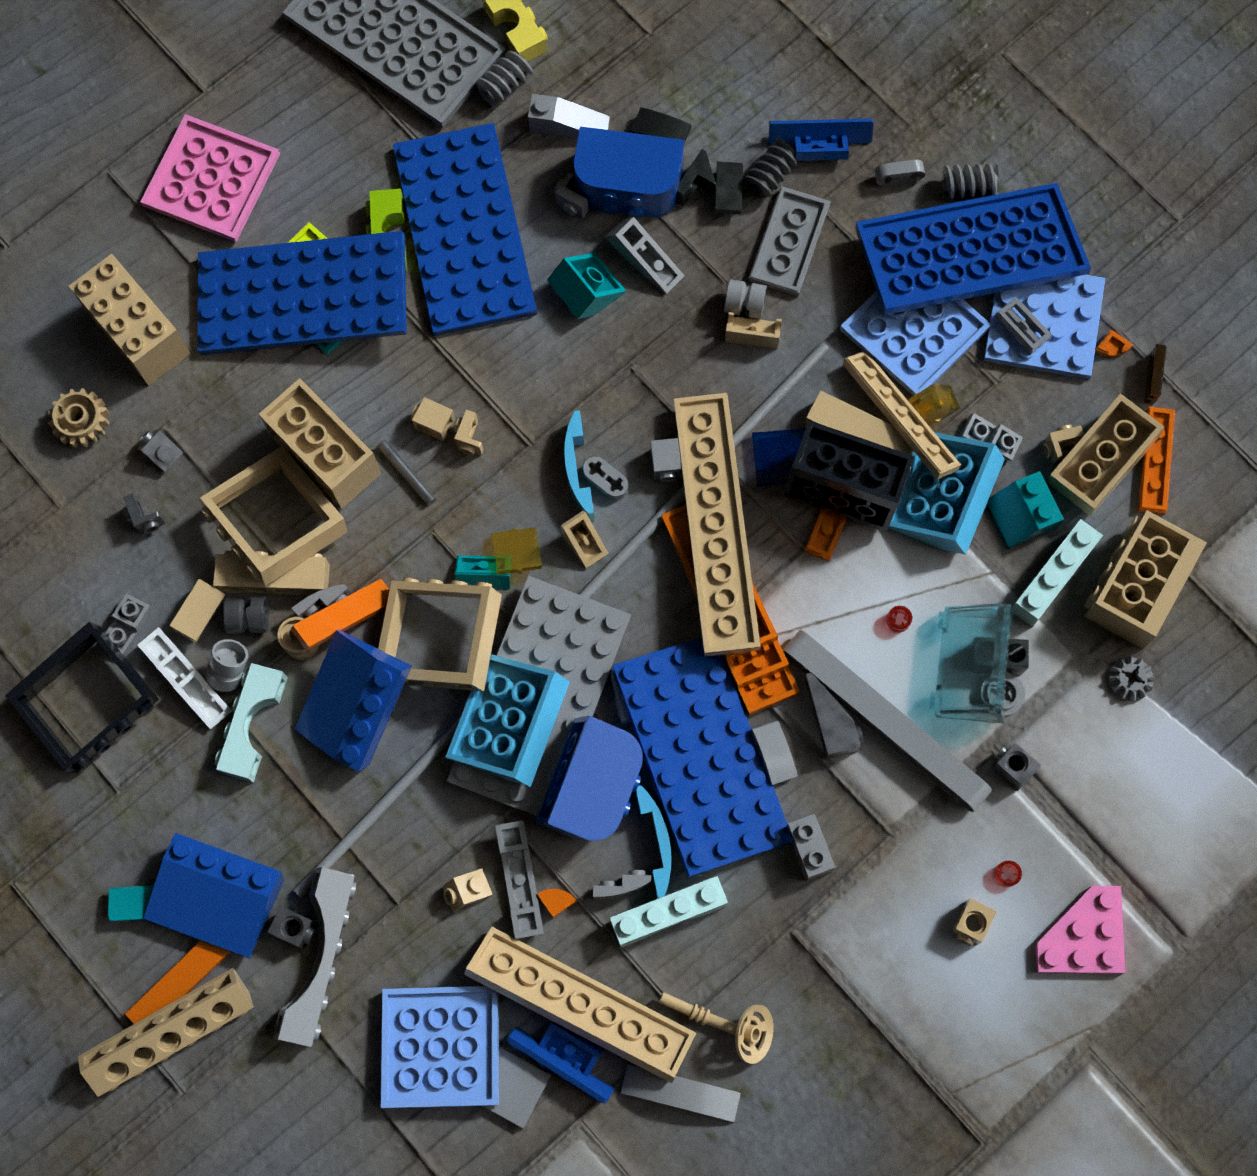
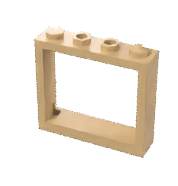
(296, 552)
(482, 639)

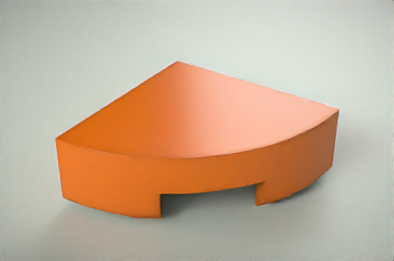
(1113, 345)
(556, 900)

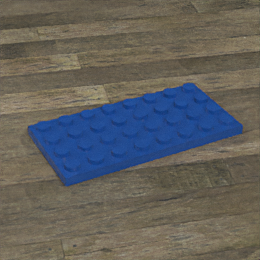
(464, 229)
(971, 248)
(302, 293)
(701, 756)

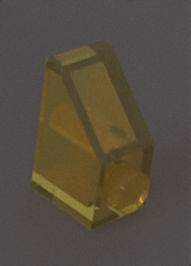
(935, 403)

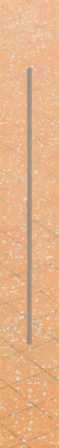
(587, 592)

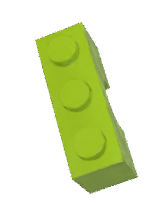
(385, 210)

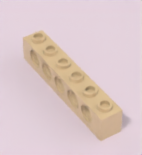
(173, 1019)

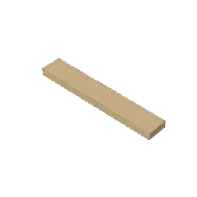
(901, 415)

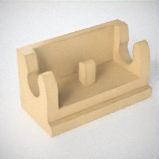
(753, 331)
(197, 610)

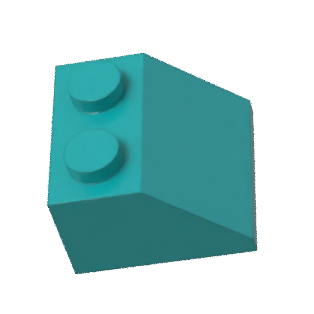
(585, 284)
(1025, 510)

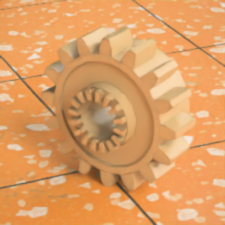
(69, 408)

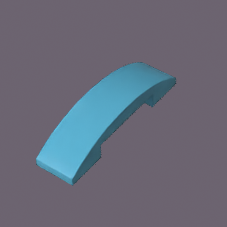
(575, 437)
(649, 808)

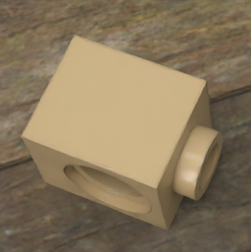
(432, 419)
(982, 914)

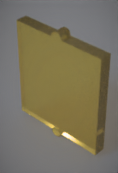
(516, 551)

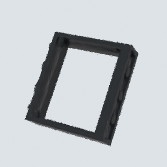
(54, 666)

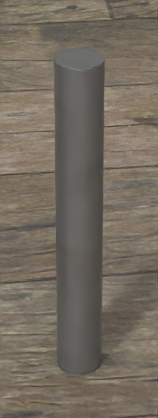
(406, 472)

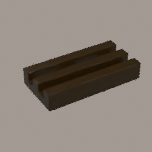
(1155, 374)

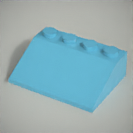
(949, 508)
(509, 721)

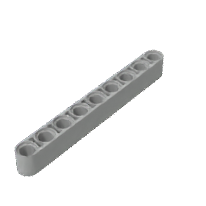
(888, 721)

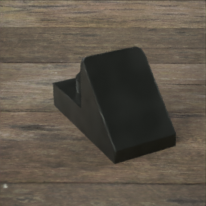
(697, 176)

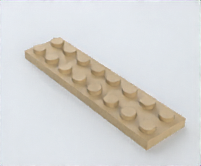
(580, 1004)

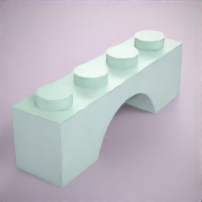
(1056, 572)
(260, 689)
(668, 911)

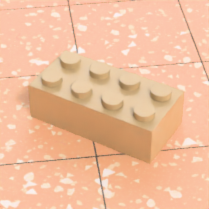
(1105, 455)

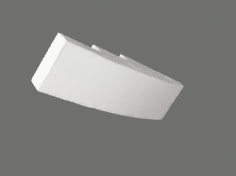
(184, 678)

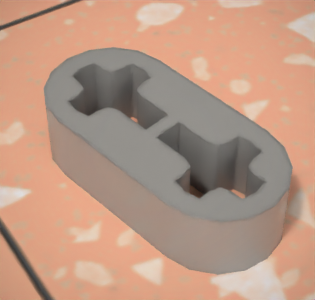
(899, 172)
(602, 483)

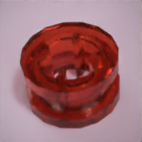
(891, 621)
(1008, 882)

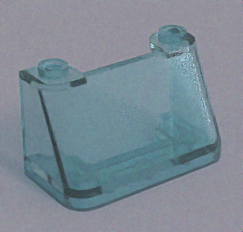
(973, 662)

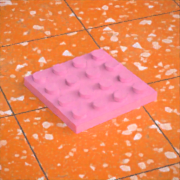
(210, 178)

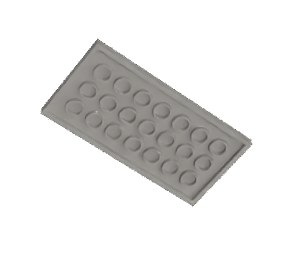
(405, 46)
(565, 636)

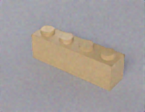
(851, 420)
(303, 579)

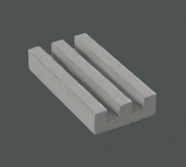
(1016, 332)

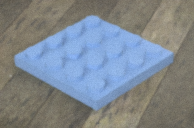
(1067, 310)
(918, 342)
(440, 1047)

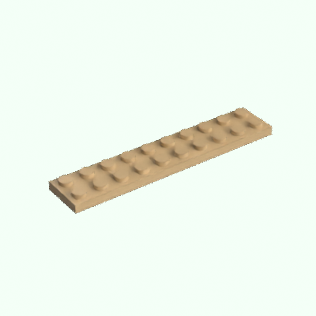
(716, 525)

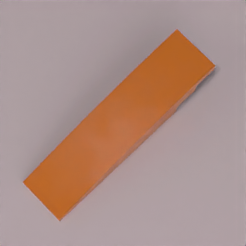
(759, 675)

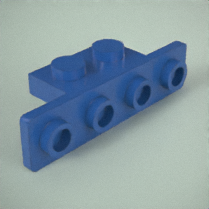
(821, 137)
(567, 1056)

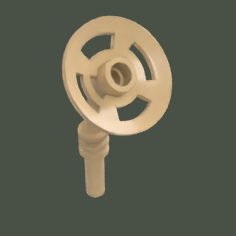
(743, 1030)

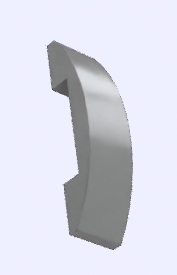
(519, 879)
(681, 1093)

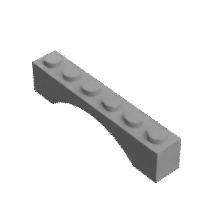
(299, 1017)

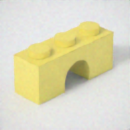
(527, 37)

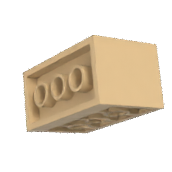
(130, 319)
(320, 443)
(1143, 579)

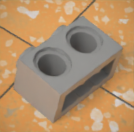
(810, 847)

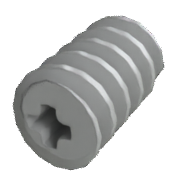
(502, 76)
(970, 180)

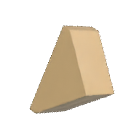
(583, 539)

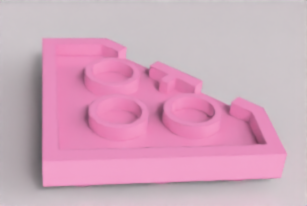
(1086, 936)

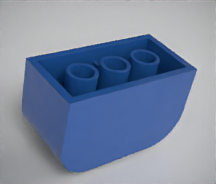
(628, 171)
(592, 781)

